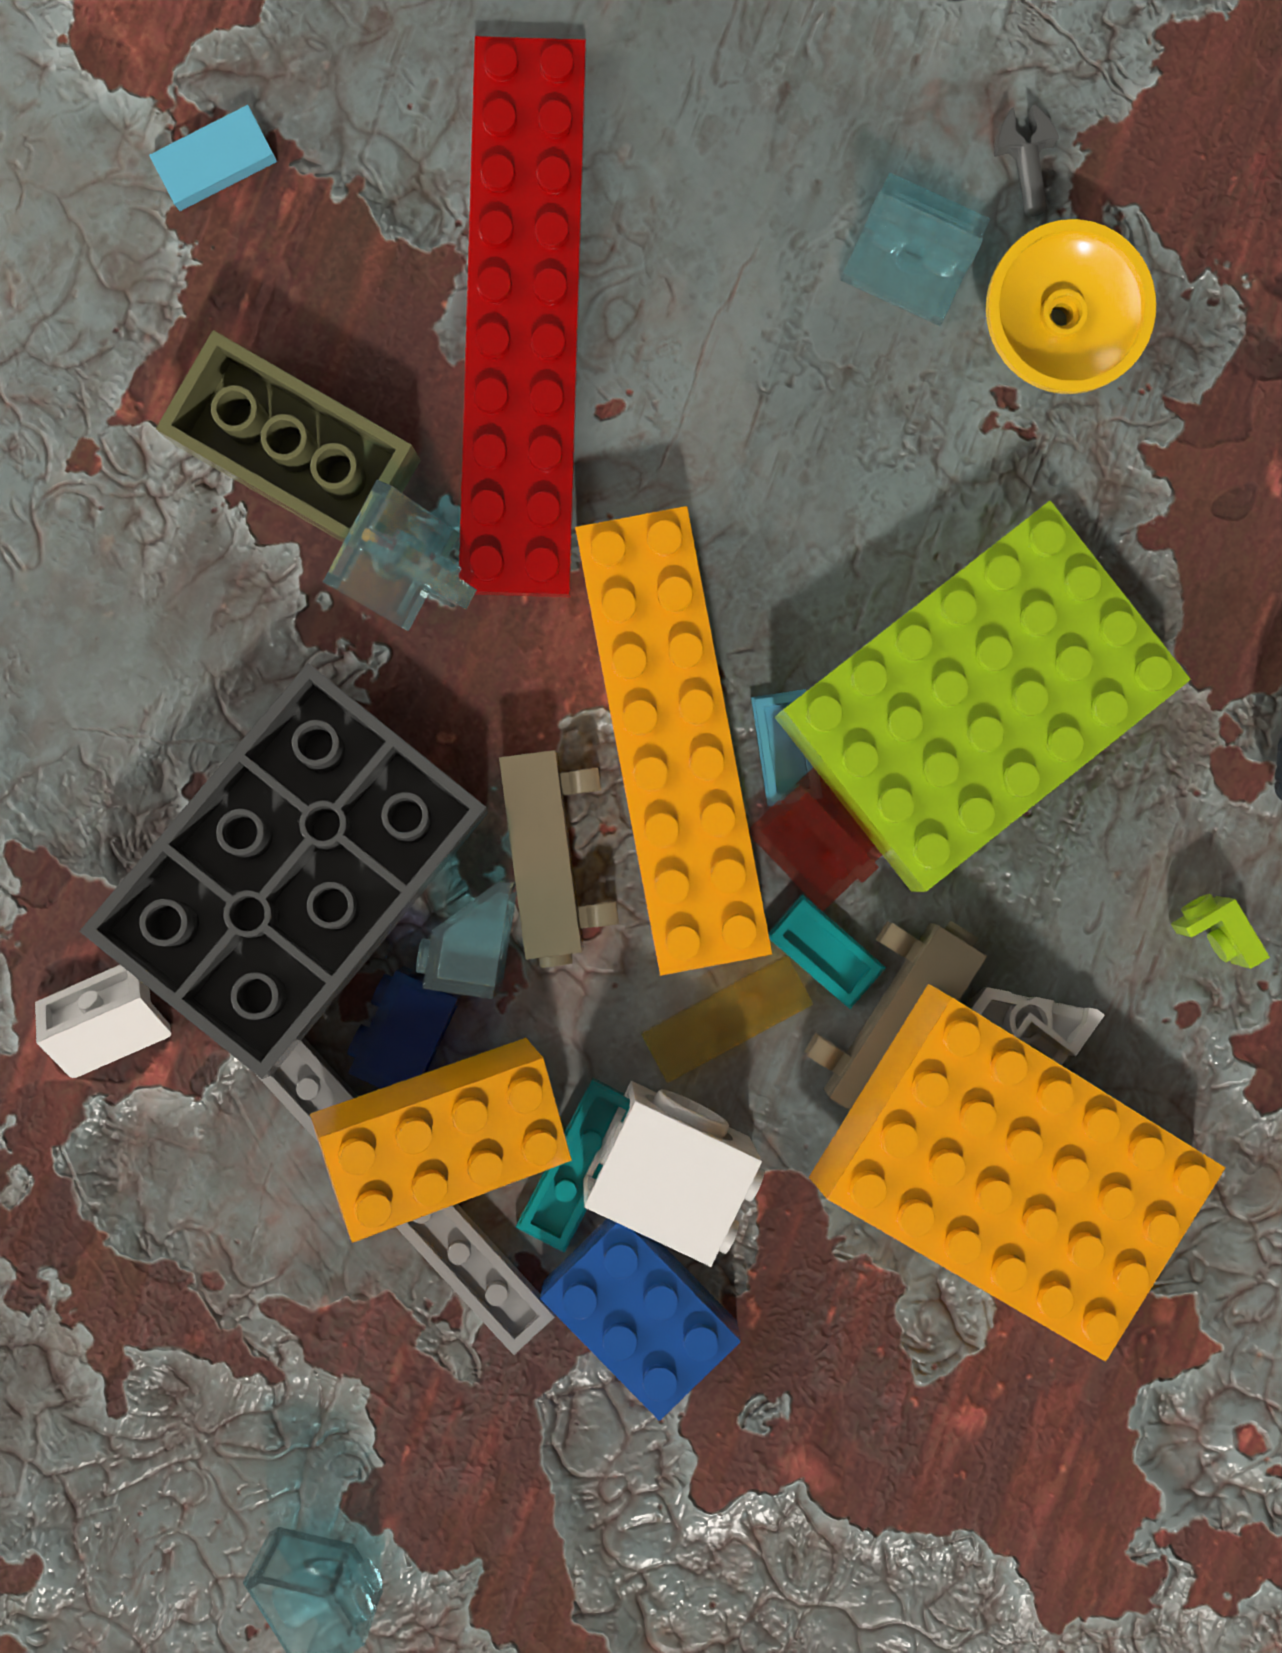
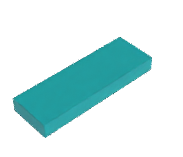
(559, 1195)

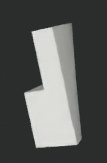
(1043, 1024)

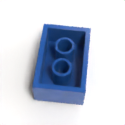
(641, 1314)

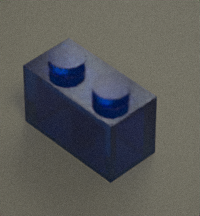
(403, 1029)

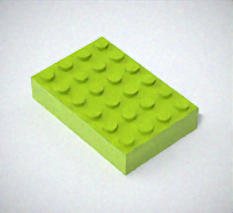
(982, 699)

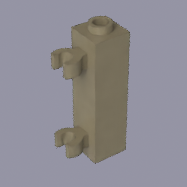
(543, 856)
(938, 958)

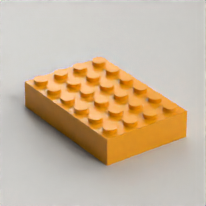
(1015, 1173)

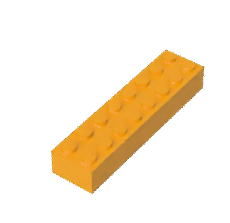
(673, 740)

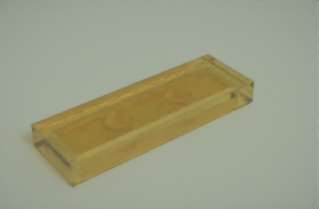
(726, 1018)

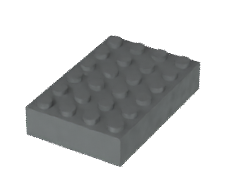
(285, 872)

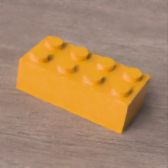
(441, 1138)

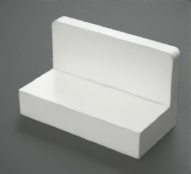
(98, 1021)

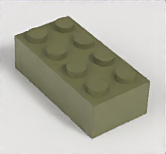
(283, 437)

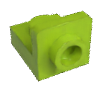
(1231, 932)

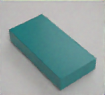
(825, 951)

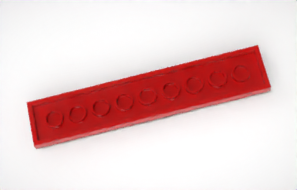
(522, 315)

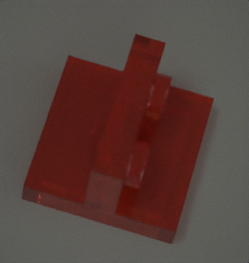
(815, 841)

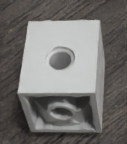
(674, 1173)

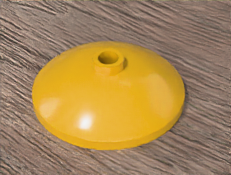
(1097, 285)

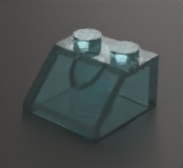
(471, 946)
(314, 1592)

